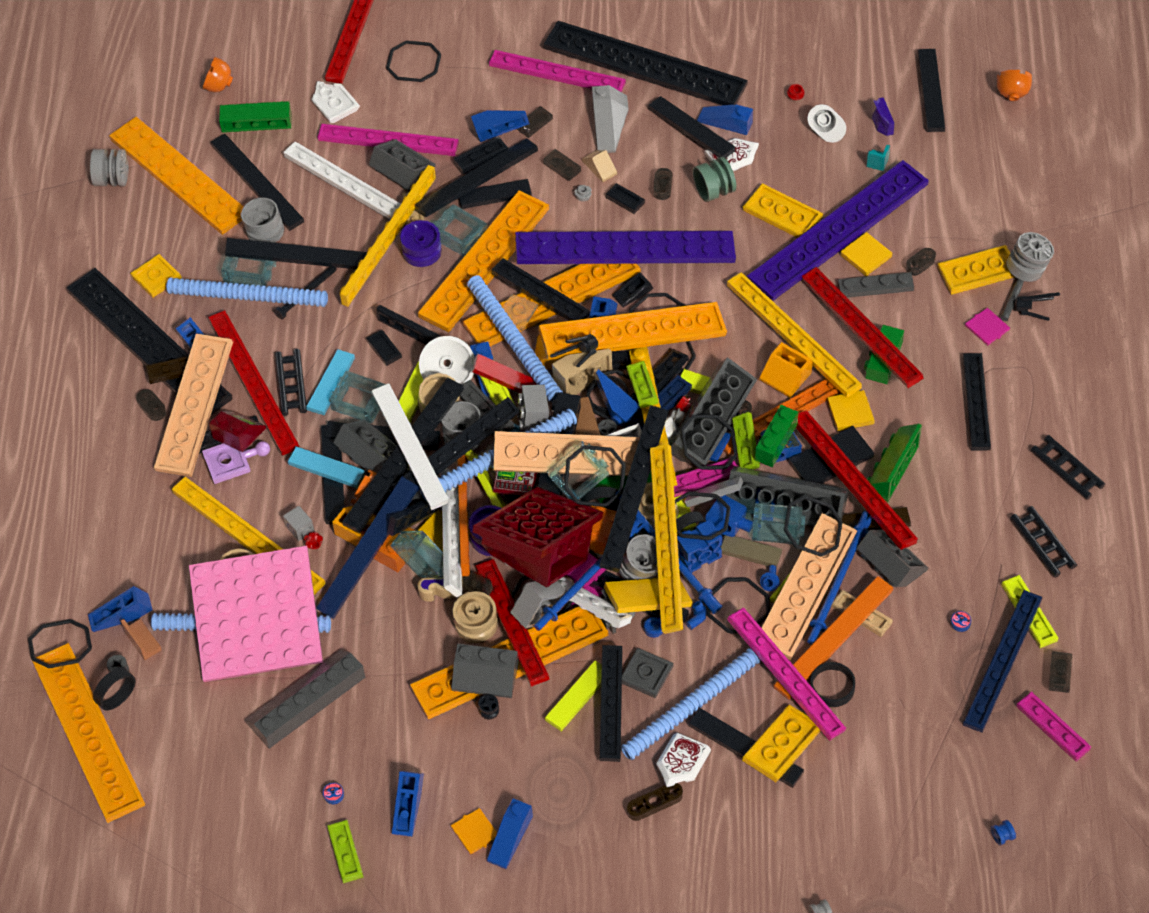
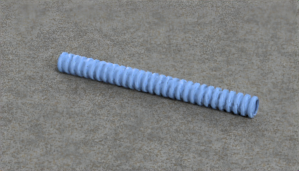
(247, 292)
(513, 337)
(484, 462)
(189, 622)
(689, 704)

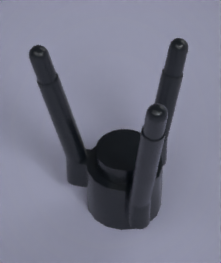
(1024, 304)
(587, 344)

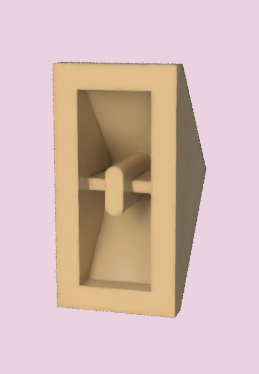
(600, 164)

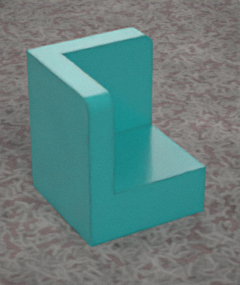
(877, 159)

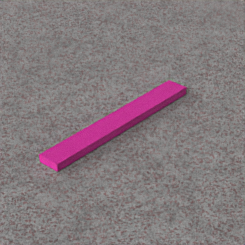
(553, 71)
(373, 137)
(786, 674)

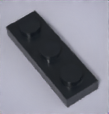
(479, 155)

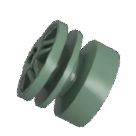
(714, 179)

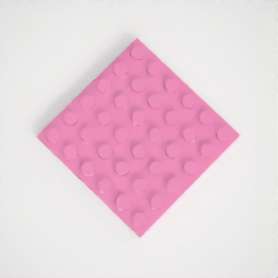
(255, 614)

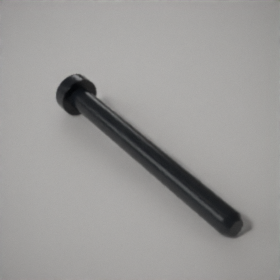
(281, 311)

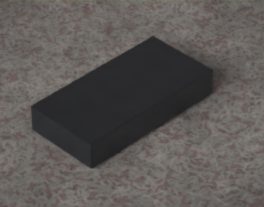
(625, 198)
(384, 347)

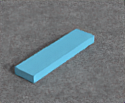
(339, 364)
(326, 467)

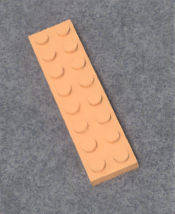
(193, 405)
(542, 450)
(807, 585)

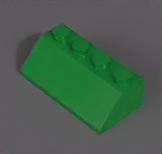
(895, 460)

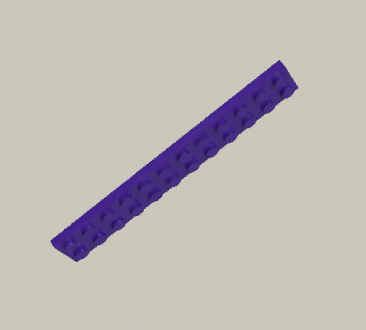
(838, 230)
(625, 247)

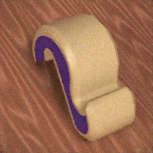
(433, 586)

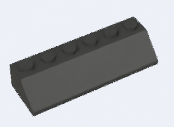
(721, 397)
(368, 448)
(786, 491)
(306, 697)

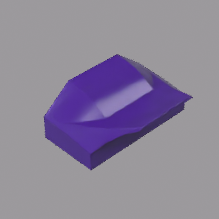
(882, 118)

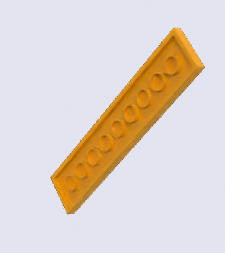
(178, 175)
(497, 242)
(576, 283)
(637, 329)
(555, 640)
(89, 735)

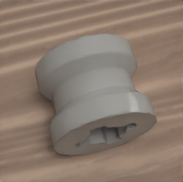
(822, 907)

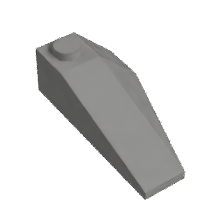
(609, 115)

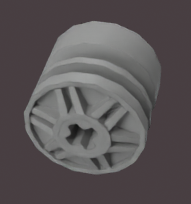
(105, 167)
(262, 220)
(1030, 256)
(459, 418)
(640, 558)

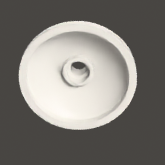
(448, 348)

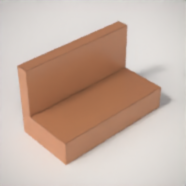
(141, 638)

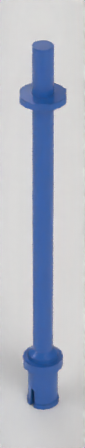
(704, 594)
(551, 613)
(819, 625)

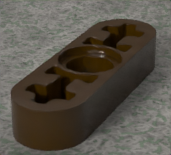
(638, 802)

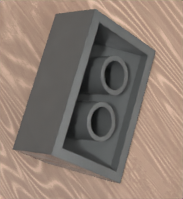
(399, 162)
(897, 565)
(485, 670)

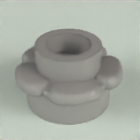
(583, 193)
(677, 416)

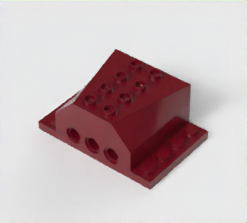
(540, 535)

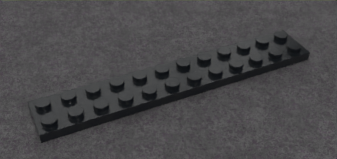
(645, 64)
(131, 326)

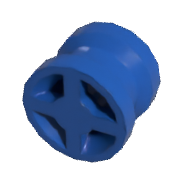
(1003, 832)

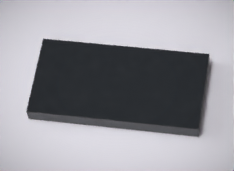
(814, 469)

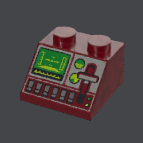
(235, 429)
(514, 482)

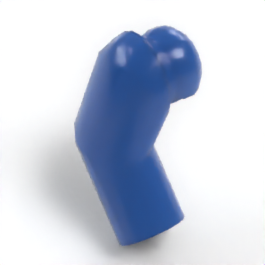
(699, 615)

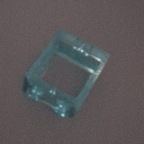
(454, 243)
(231, 276)
(359, 382)
(588, 484)
(775, 532)
(419, 553)

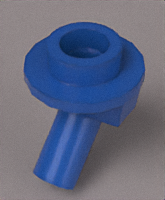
(769, 580)

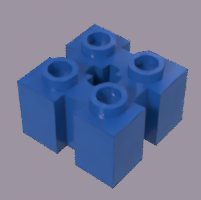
(696, 551)

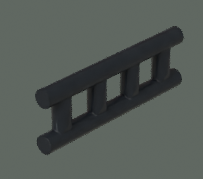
(299, 388)
(1068, 477)
(1042, 552)

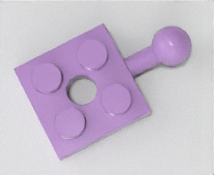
(238, 463)

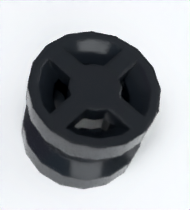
(491, 702)

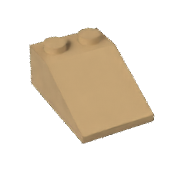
(577, 379)

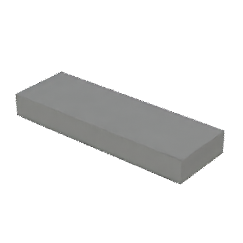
(720, 489)

